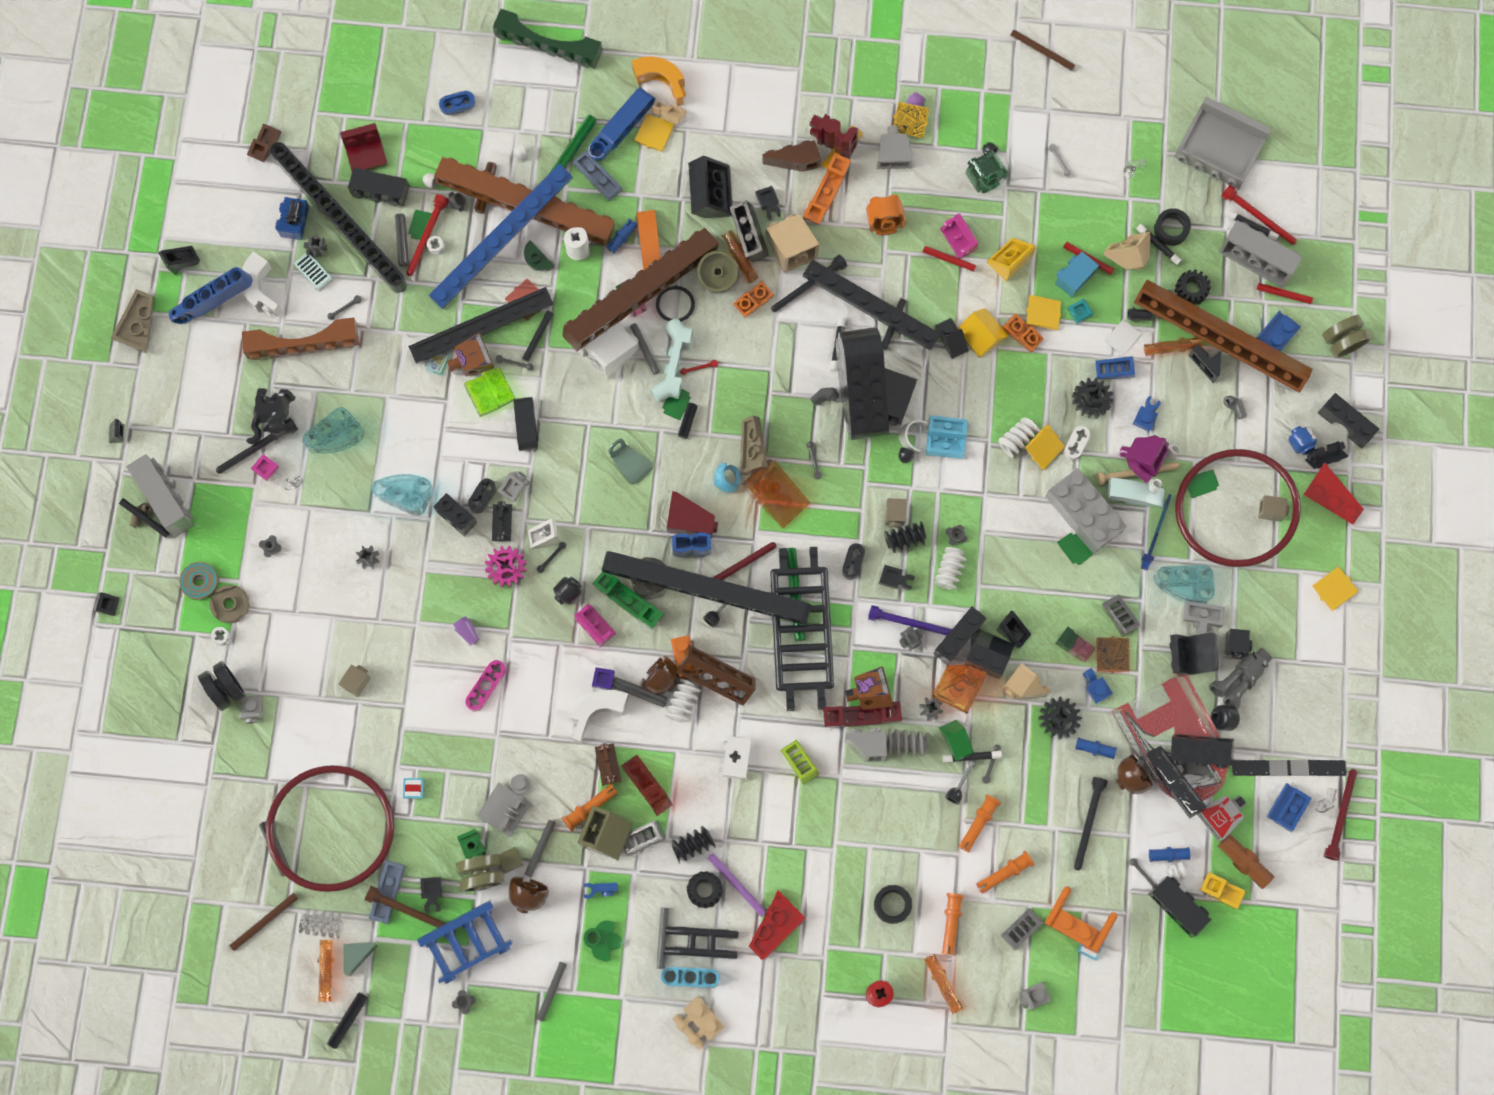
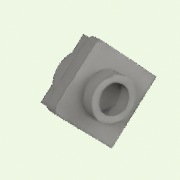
(513, 485)
(252, 709)
(1034, 996)

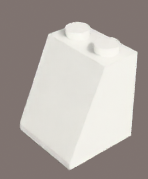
(610, 350)

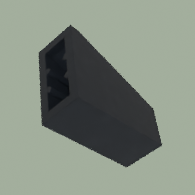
(899, 393)

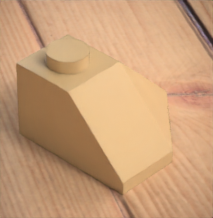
(1132, 252)
(1025, 685)

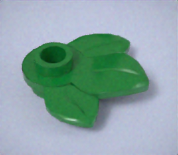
(606, 940)

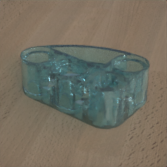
(339, 436)
(409, 487)
(1187, 589)

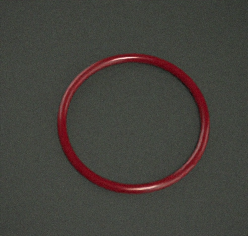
(1244, 562)
(336, 886)

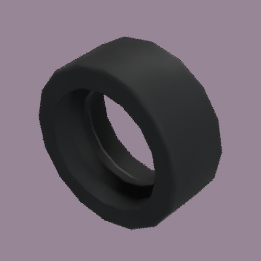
(1179, 215)
(907, 900)

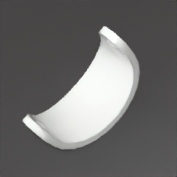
(903, 435)

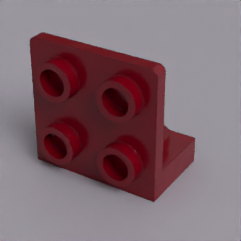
(364, 147)

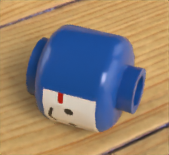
(1302, 440)

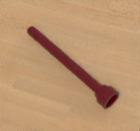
(746, 561)
(1333, 850)

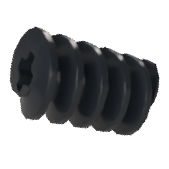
(906, 537)
(692, 844)

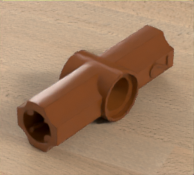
(1246, 861)

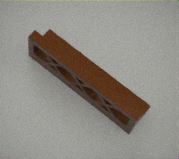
(720, 673)

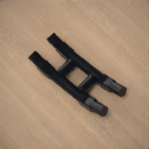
(710, 951)

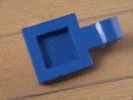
(1098, 688)
(606, 889)

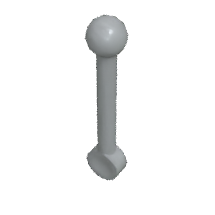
(1052, 148)

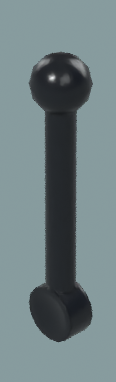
(540, 568)

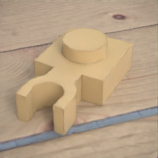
(670, 113)

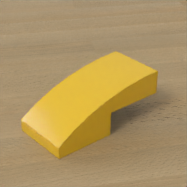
(1222, 891)

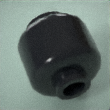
(567, 590)
(1225, 717)

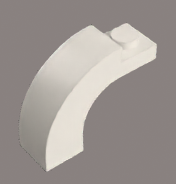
(258, 269)
(598, 702)

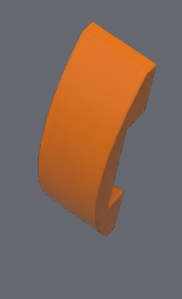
(827, 189)
(648, 237)

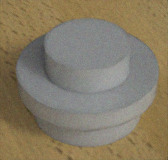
(520, 784)

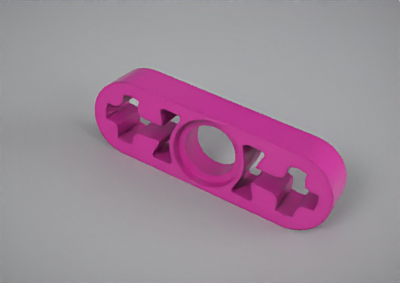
(498, 676)

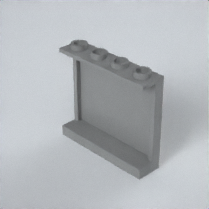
(1222, 143)

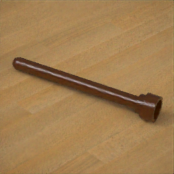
(374, 895)

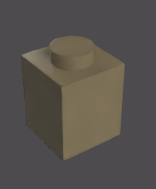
(1273, 508)
(895, 512)
(355, 679)

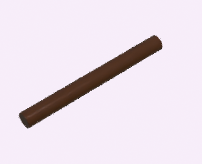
(1043, 50)
(263, 922)

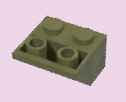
(605, 833)

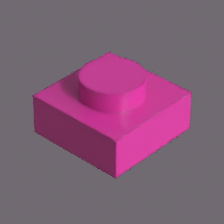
(265, 467)

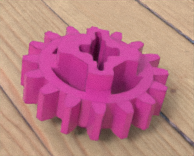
(502, 573)

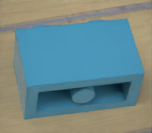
(1076, 274)

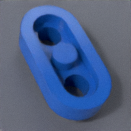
(457, 102)

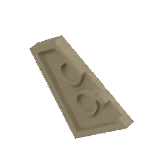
(135, 322)
(752, 447)

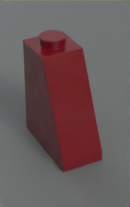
(689, 517)

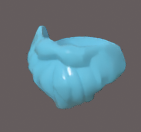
(720, 481)

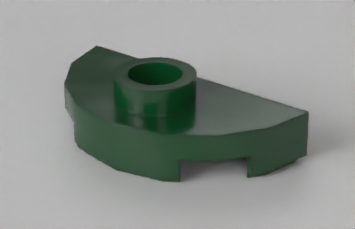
(536, 259)

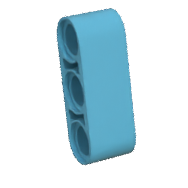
(680, 977)

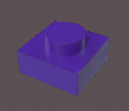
(603, 678)

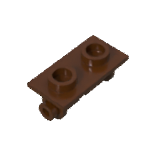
(608, 764)

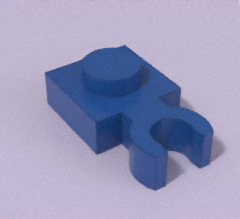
(1146, 416)

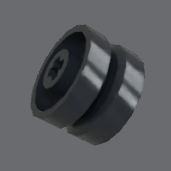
(223, 684)

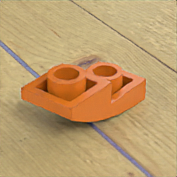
(754, 299)
(1022, 333)

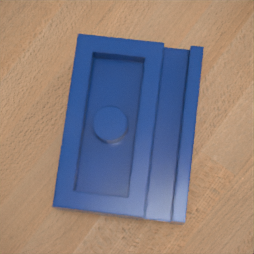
(1279, 331)
(1289, 807)

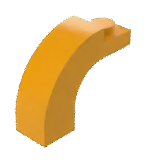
(660, 69)

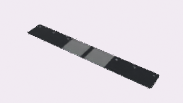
(1289, 768)

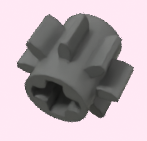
(315, 246)
(362, 557)
(911, 638)
(936, 706)

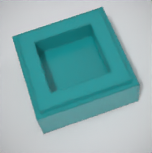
(1080, 311)

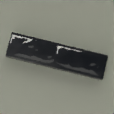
(1176, 782)

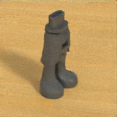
(1248, 671)

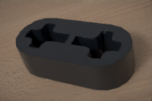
(478, 492)
(848, 560)

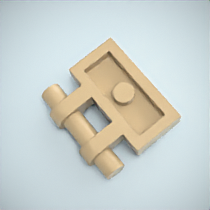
(703, 1018)

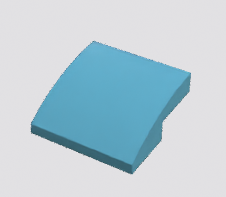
(946, 437)

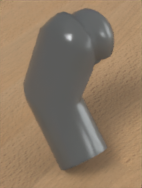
(824, 393)
(1235, 404)

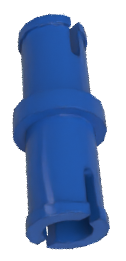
(621, 236)
(1095, 748)
(1169, 854)

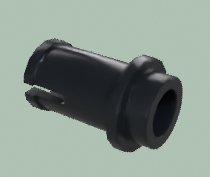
(293, 216)
(1138, 314)

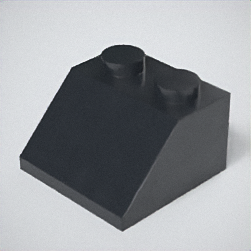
(989, 654)

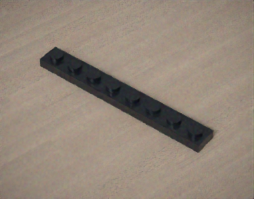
(871, 305)
(481, 324)

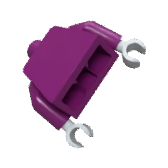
(1147, 457)

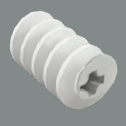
(577, 243)
(1017, 436)
(950, 568)
(683, 701)

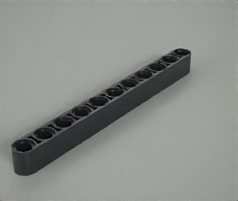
(341, 224)
(706, 587)

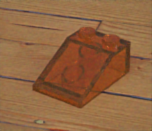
(776, 493)

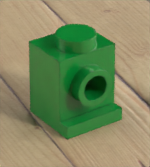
(468, 837)

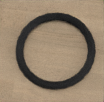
(678, 288)

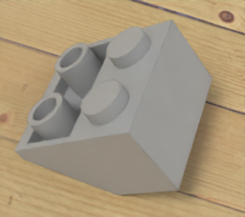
(869, 745)

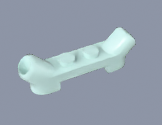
(682, 339)

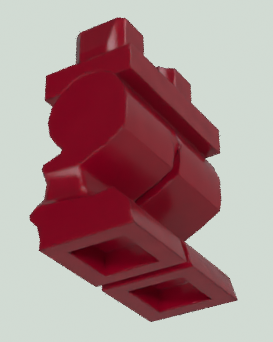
(829, 133)

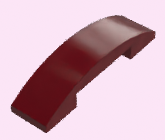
(855, 716)

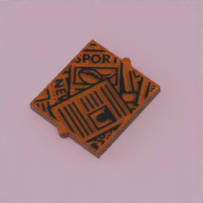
(1112, 654)

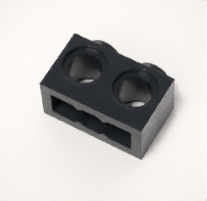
(455, 514)

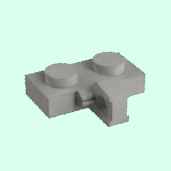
(1203, 616)

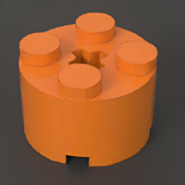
(885, 214)

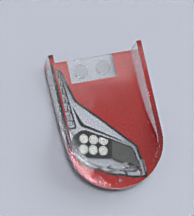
(1160, 714)

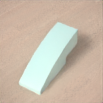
(1134, 493)

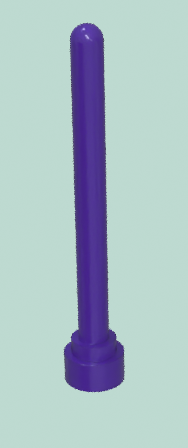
(877, 614)

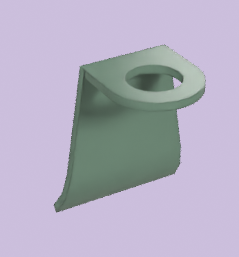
(630, 462)

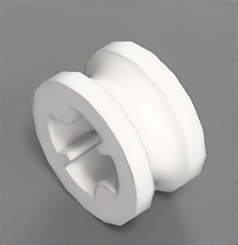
(433, 239)
(214, 637)
(1178, 871)

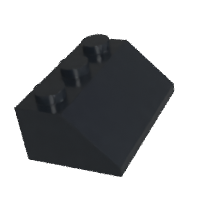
(710, 188)

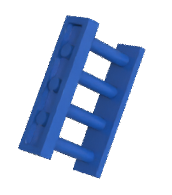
(466, 922)

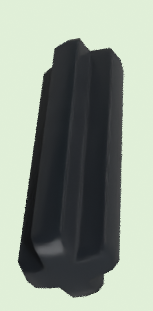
(687, 420)

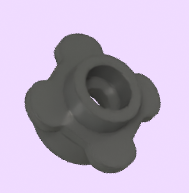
(456, 201)
(959, 529)
(270, 541)
(465, 1008)

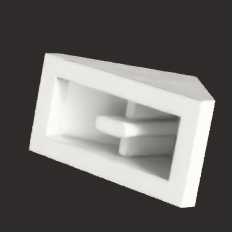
(544, 534)

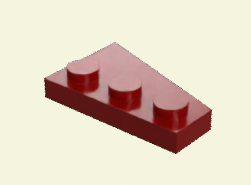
(1333, 495)
(776, 927)

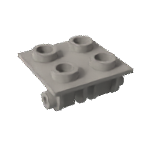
(504, 809)

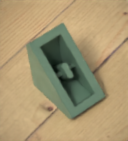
(355, 955)

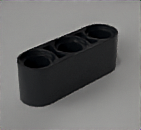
(525, 423)

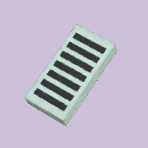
(312, 271)

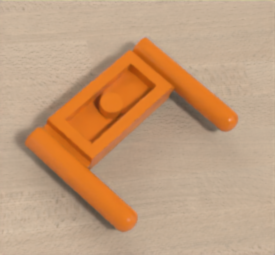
(1075, 928)

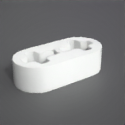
(1073, 441)

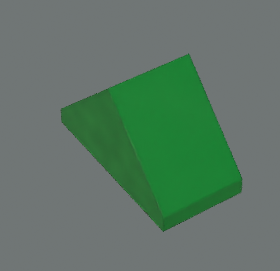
(956, 739)

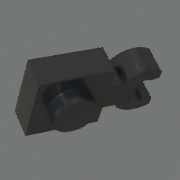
(767, 200)
(893, 577)
(431, 890)

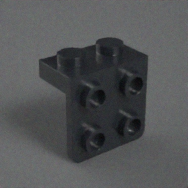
(1194, 654)

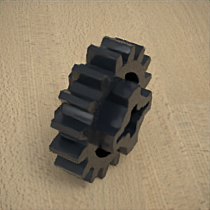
(1100, 402)
(1059, 726)

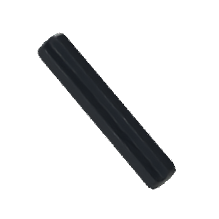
(347, 1020)

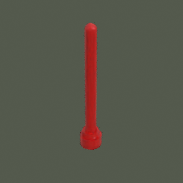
(1231, 194)
(440, 203)

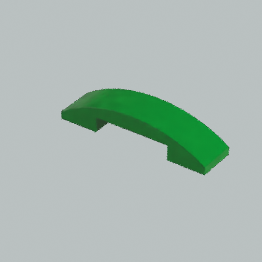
(628, 600)

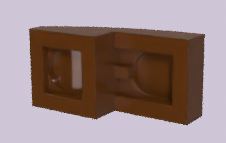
(261, 146)

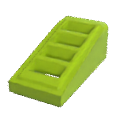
(808, 776)

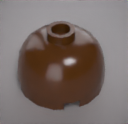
(661, 676)
(1133, 776)
(527, 895)

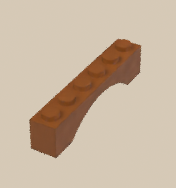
(338, 334)

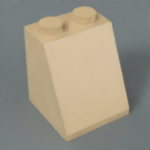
(792, 242)

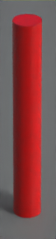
(1075, 250)
(948, 258)
(1284, 293)

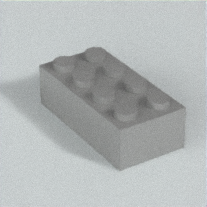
(1260, 254)
(161, 495)
(1086, 511)

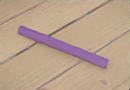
(736, 884)

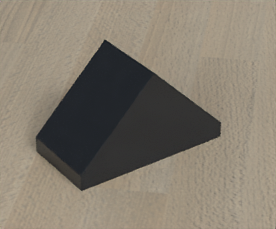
(1014, 630)

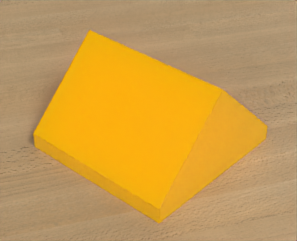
(1011, 257)
(982, 332)

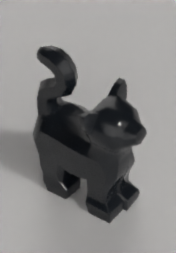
(270, 410)

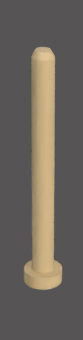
(1102, 478)

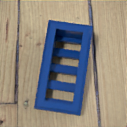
(1116, 375)

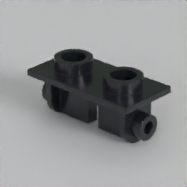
(1334, 453)
(502, 522)

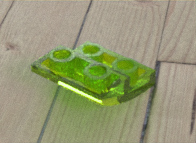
(489, 391)

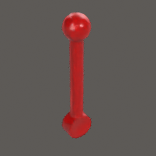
(714, 363)

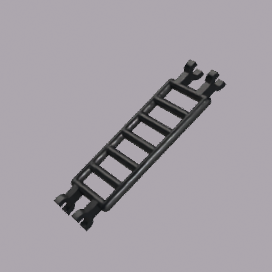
(826, 627)

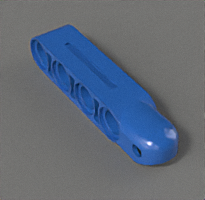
(621, 124)
(211, 295)

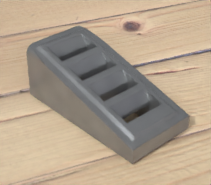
(1126, 611)
(640, 831)
(1010, 940)

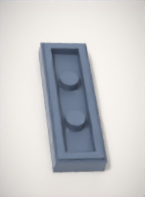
(597, 176)
(389, 887)

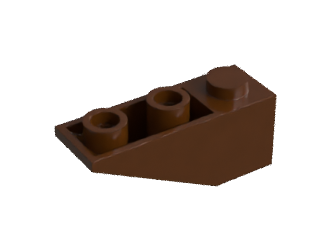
(797, 157)

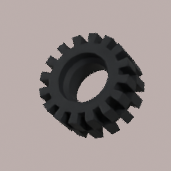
(1197, 278)
(698, 878)

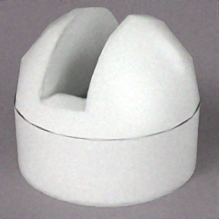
(520, 152)
(429, 180)

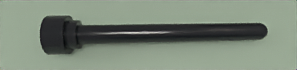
(837, 264)
(291, 428)
(1098, 786)

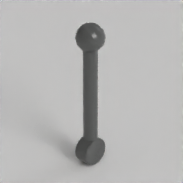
(357, 299)
(500, 359)
(817, 475)
(986, 779)
(1133, 862)

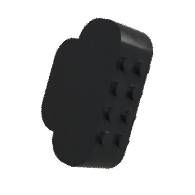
(862, 382)

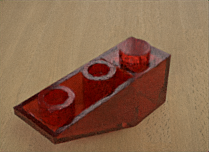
(647, 785)

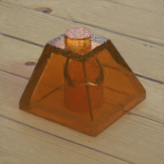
(959, 686)

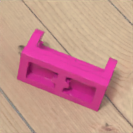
(959, 236)
(594, 625)

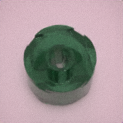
(986, 172)

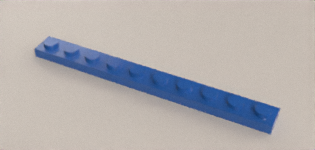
(501, 236)

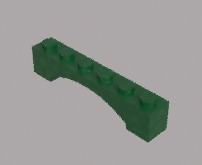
(583, 51)

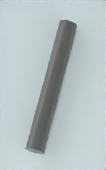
(646, 352)
(540, 848)
(662, 938)
(551, 991)

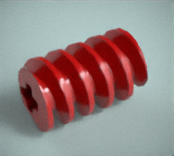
(887, 991)

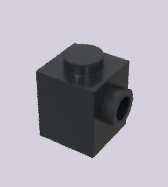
(1238, 643)

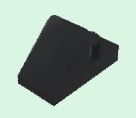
(179, 257)
(952, 338)
(1210, 367)

